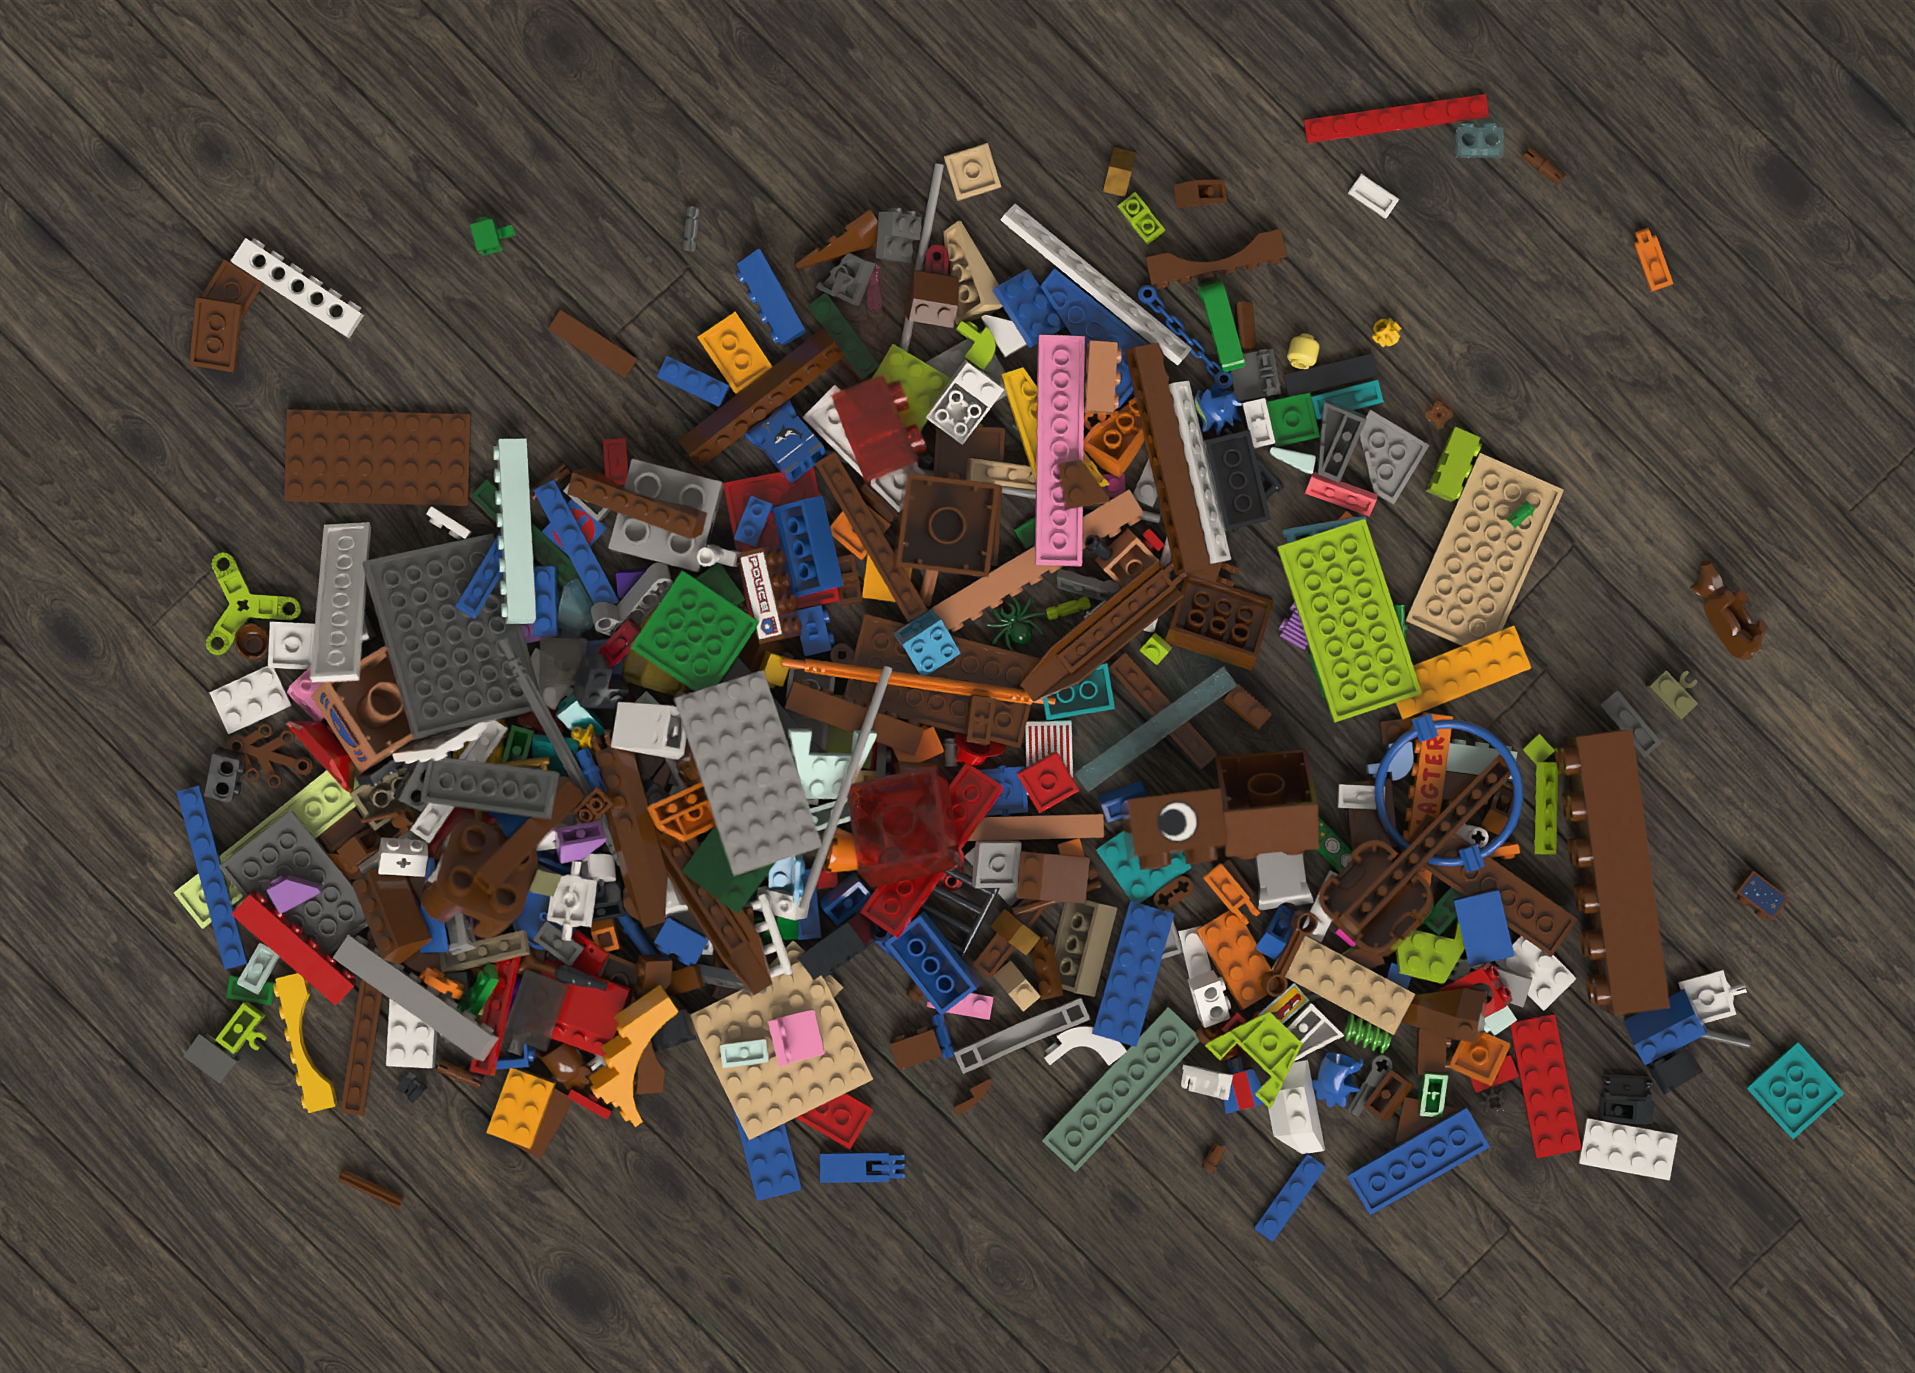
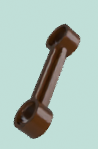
(1289, 952)

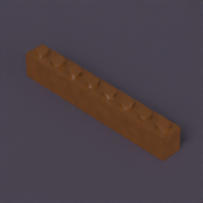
(761, 398)

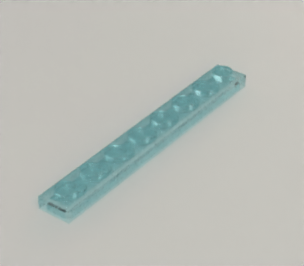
(1156, 729)

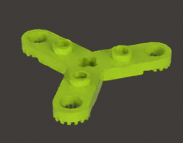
(237, 590)

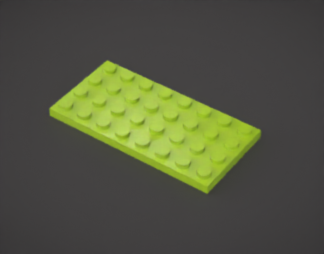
(1349, 620)

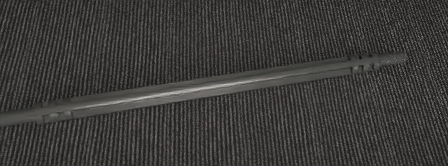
(552, 731)

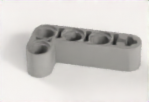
(637, 603)

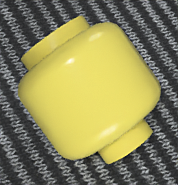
(1303, 351)

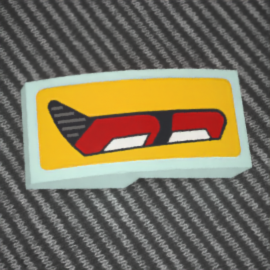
(1287, 1004)

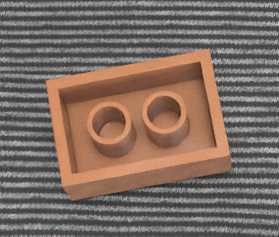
(1101, 377)

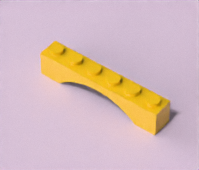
(317, 1088)

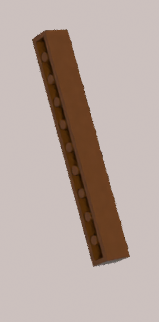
(1167, 458)
(1426, 846)

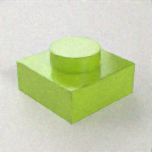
(1155, 649)

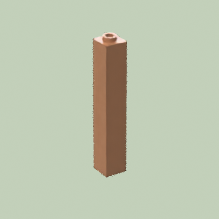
(1039, 827)

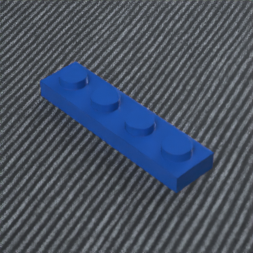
(481, 582)
(1289, 1197)

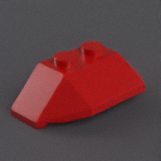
(326, 749)

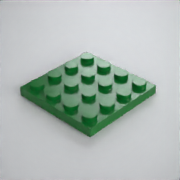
(694, 634)

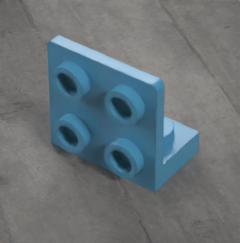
(927, 642)
(788, 876)

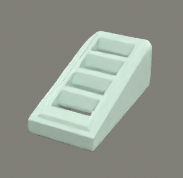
(1299, 460)

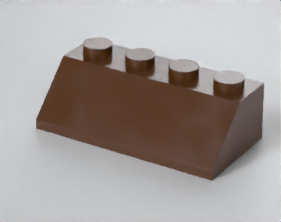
(392, 914)

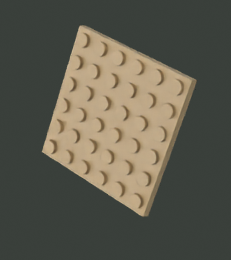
(764, 1091)

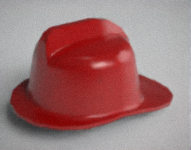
(974, 753)

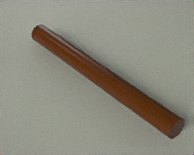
(1038, 904)

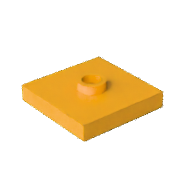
(874, 585)

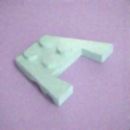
(823, 772)

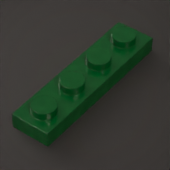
(843, 336)

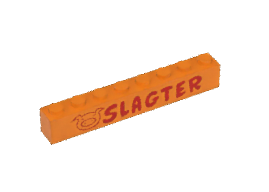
(1428, 781)

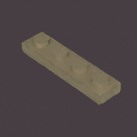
(487, 951)

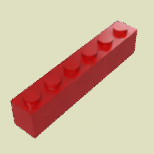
(294, 947)

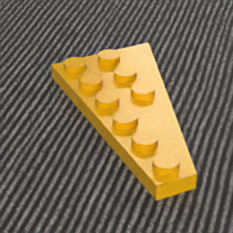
(1023, 402)

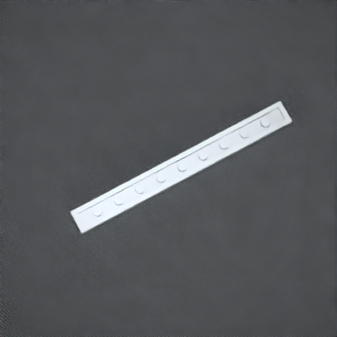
(1095, 283)

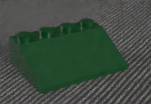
(713, 873)

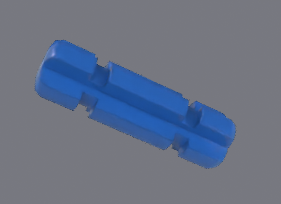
(943, 1036)

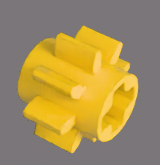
(1386, 332)

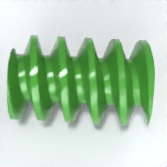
(1368, 1034)

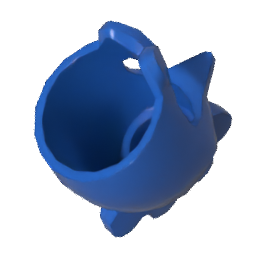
(1335, 1078)

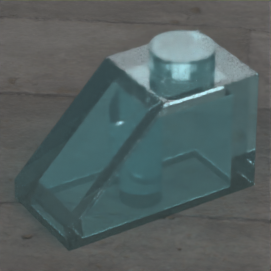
(575, 609)

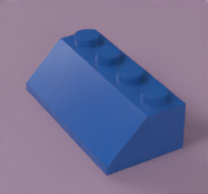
(770, 297)
(808, 546)
(933, 963)

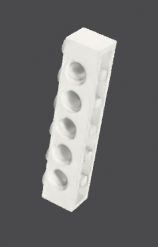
(245, 259)

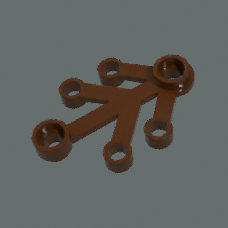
(265, 755)

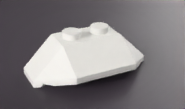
(1295, 1112)

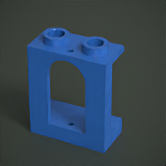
(518, 1061)

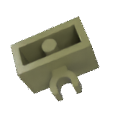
(1673, 693)

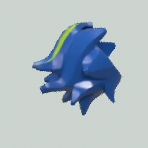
(1217, 408)

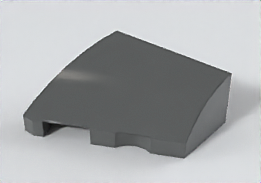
(849, 279)

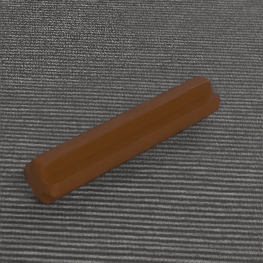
(371, 1188)

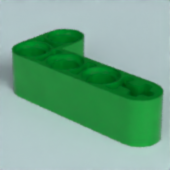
(1221, 324)

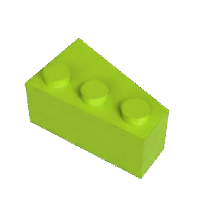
(1454, 464)

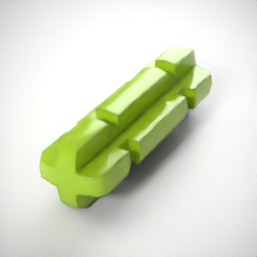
(1068, 608)

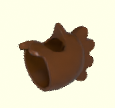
(566, 1065)

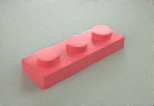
(1341, 494)

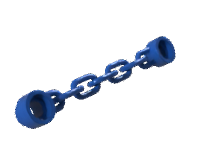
(1181, 331)

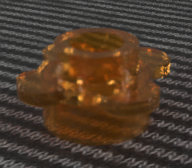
(1438, 421)

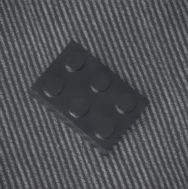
(839, 946)

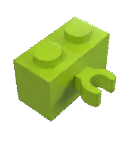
(242, 1028)

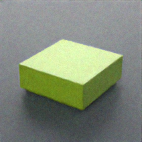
(1538, 749)

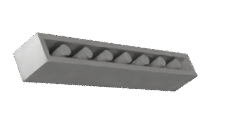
(416, 998)

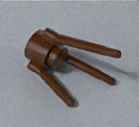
(399, 818)

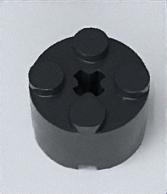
(675, 1031)
(1676, 1070)

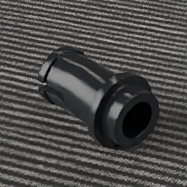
(1094, 544)

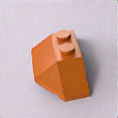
(684, 813)

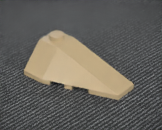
(975, 278)

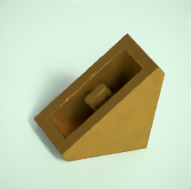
(1119, 172)
(1015, 932)

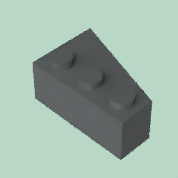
(1338, 438)

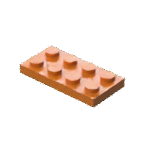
(1236, 958)

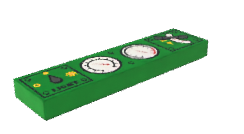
(1333, 847)

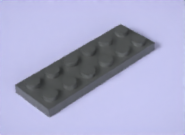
(490, 787)

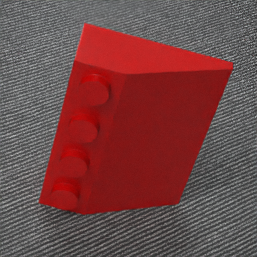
(589, 1015)

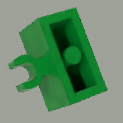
(488, 236)

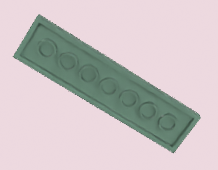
(1121, 1089)

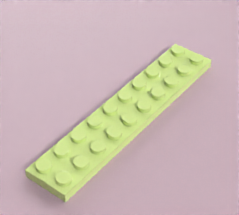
(316, 806)

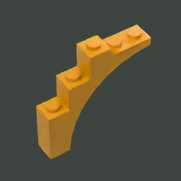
(623, 1052)

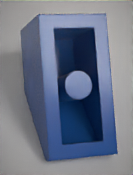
(1276, 932)

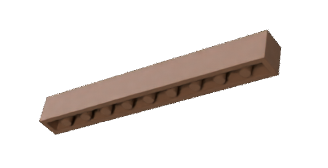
(1022, 569)

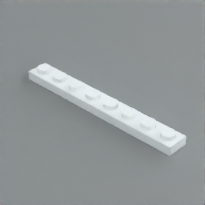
(1200, 472)

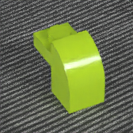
(983, 347)

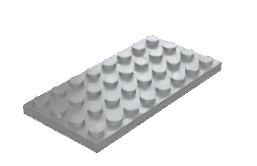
(748, 773)

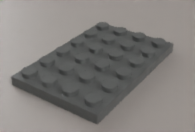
(293, 850)

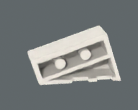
(1312, 1030)

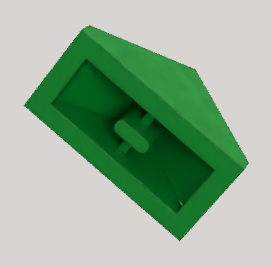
(1432, 1094)

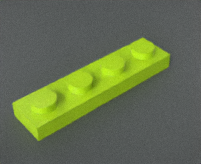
(1546, 808)

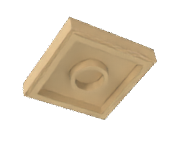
(972, 171)

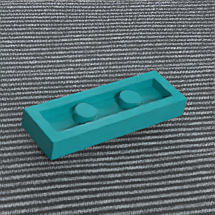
(1351, 397)

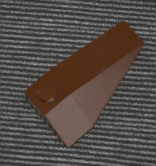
(858, 237)
(1450, 1013)

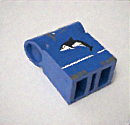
(787, 442)

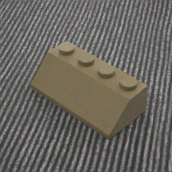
(1083, 944)

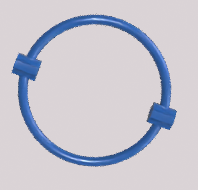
(1426, 729)

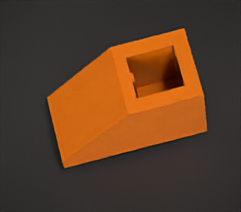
(605, 934)

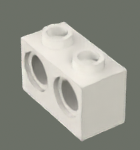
(1207, 999)

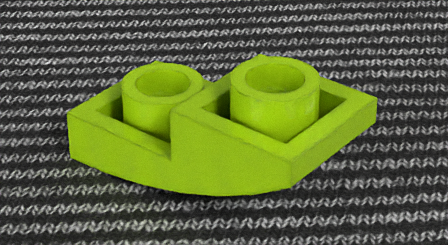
(1141, 218)

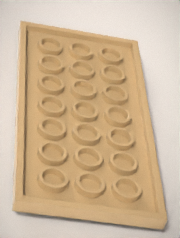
(1482, 555)

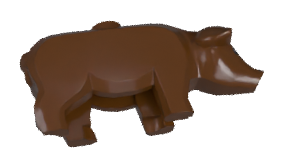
(1728, 615)

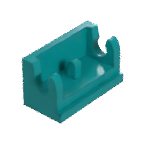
(574, 716)

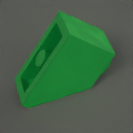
(518, 744)

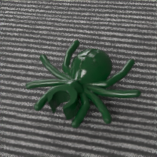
(1016, 624)

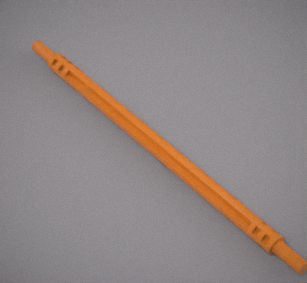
(913, 680)

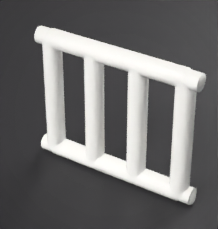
(777, 945)

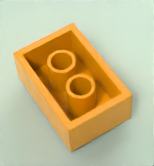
(521, 1107)

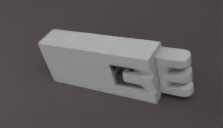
(1516, 982)

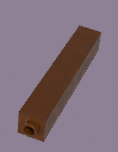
(527, 839)

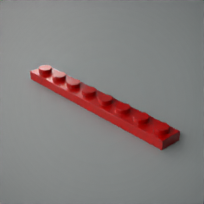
(1396, 118)

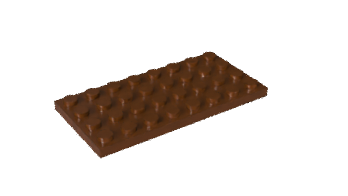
(377, 457)
(944, 710)

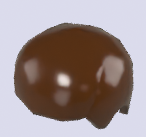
(251, 641)

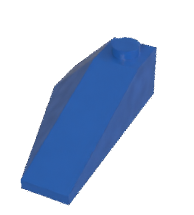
(436, 927)

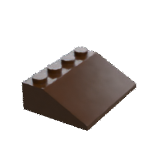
(1219, 621)

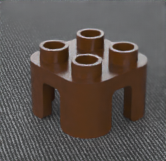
(454, 890)
(1396, 919)

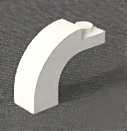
(1082, 1036)

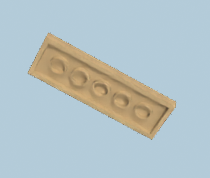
(1349, 985)

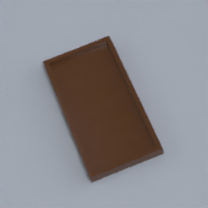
(952, 456)

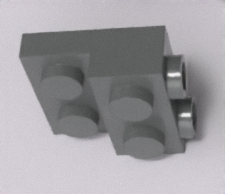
(896, 235)

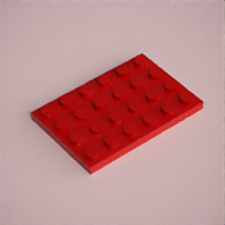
(778, 491)

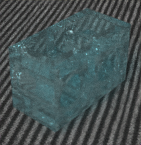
(1479, 148)

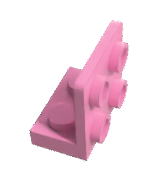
(301, 693)
(796, 1037)

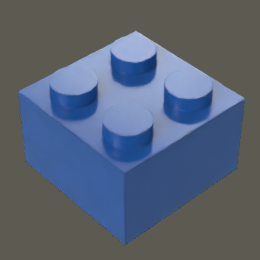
(681, 940)

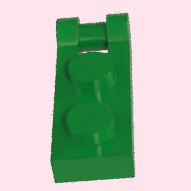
(480, 991)

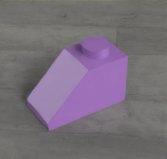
(578, 840)
(291, 891)

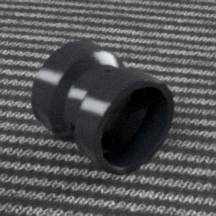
(411, 1087)

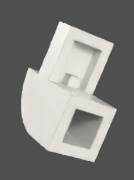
(598, 867)

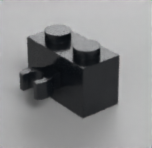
(608, 901)

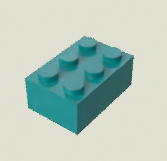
(1088, 696)

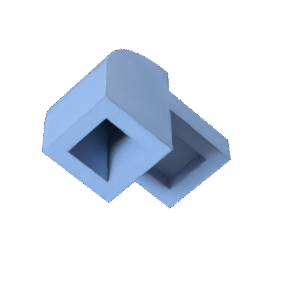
(1400, 764)

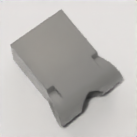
(1281, 880)

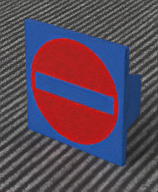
(589, 526)

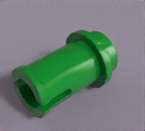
(1520, 514)

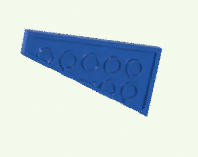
(1089, 319)

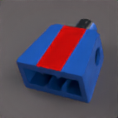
(1242, 1088)

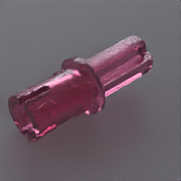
(874, 290)

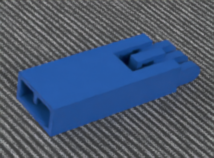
(851, 1167)

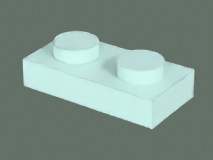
(258, 969)
(744, 1053)

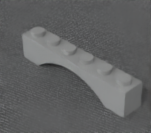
(1021, 1034)

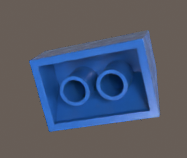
(1667, 1029)

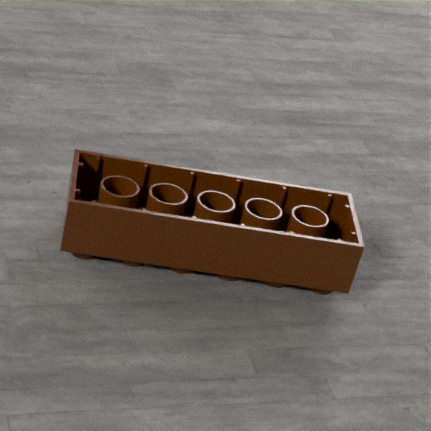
(1615, 872)

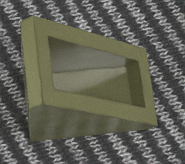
(545, 881)

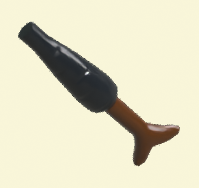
(563, 973)

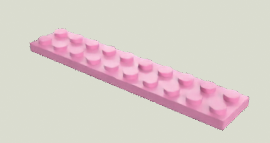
(1058, 441)

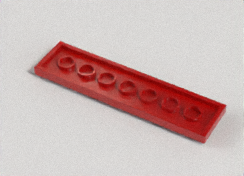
(896, 903)

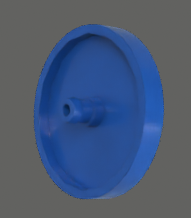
(534, 917)

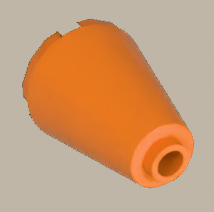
(841, 853)

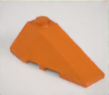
(1116, 439)

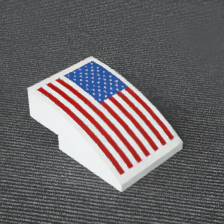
(1046, 737)

